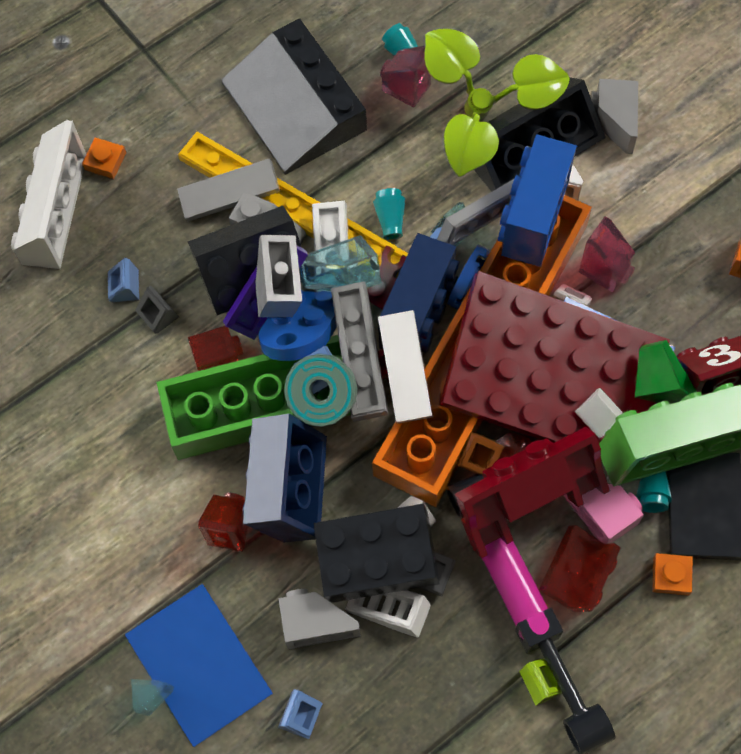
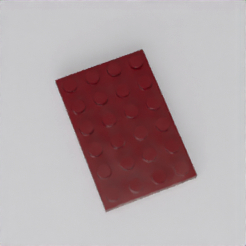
(538, 359)

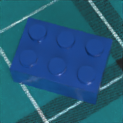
(536, 199)

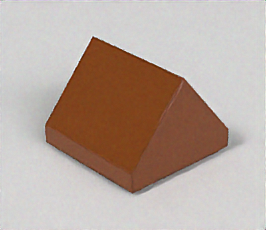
(479, 453)

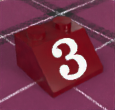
(713, 364)

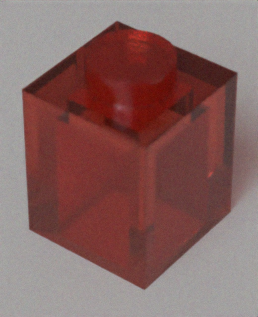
(215, 348)

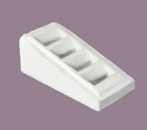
(415, 619)

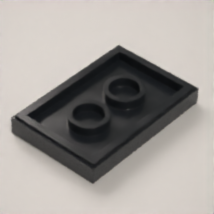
(706, 508)

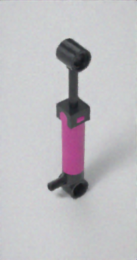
(537, 629)

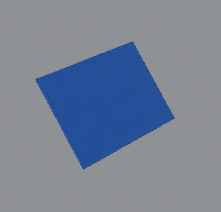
(202, 660)

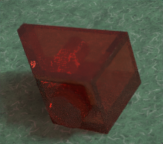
(223, 522)

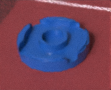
(466, 277)

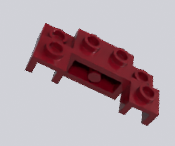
(528, 482)

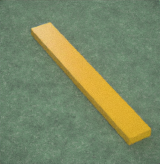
(215, 159)

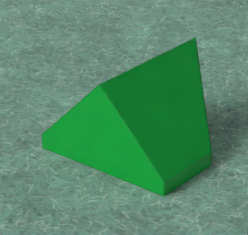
(661, 375)

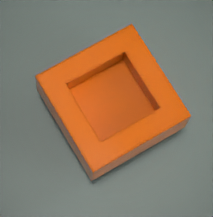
(104, 158)
(672, 574)

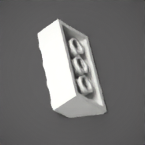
(50, 198)

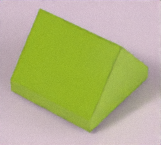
(540, 681)

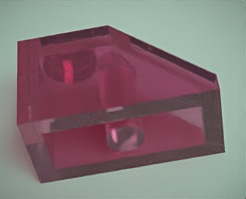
(406, 76)
(607, 256)

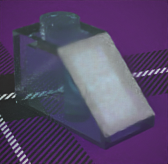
(341, 265)

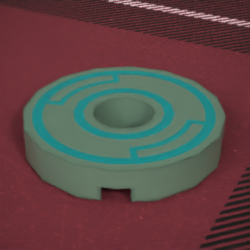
(300, 395)

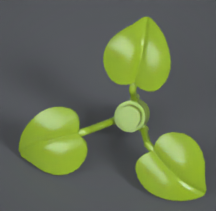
(467, 140)

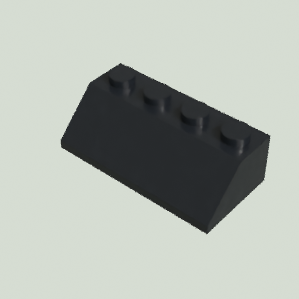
(567, 120)

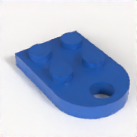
(304, 332)

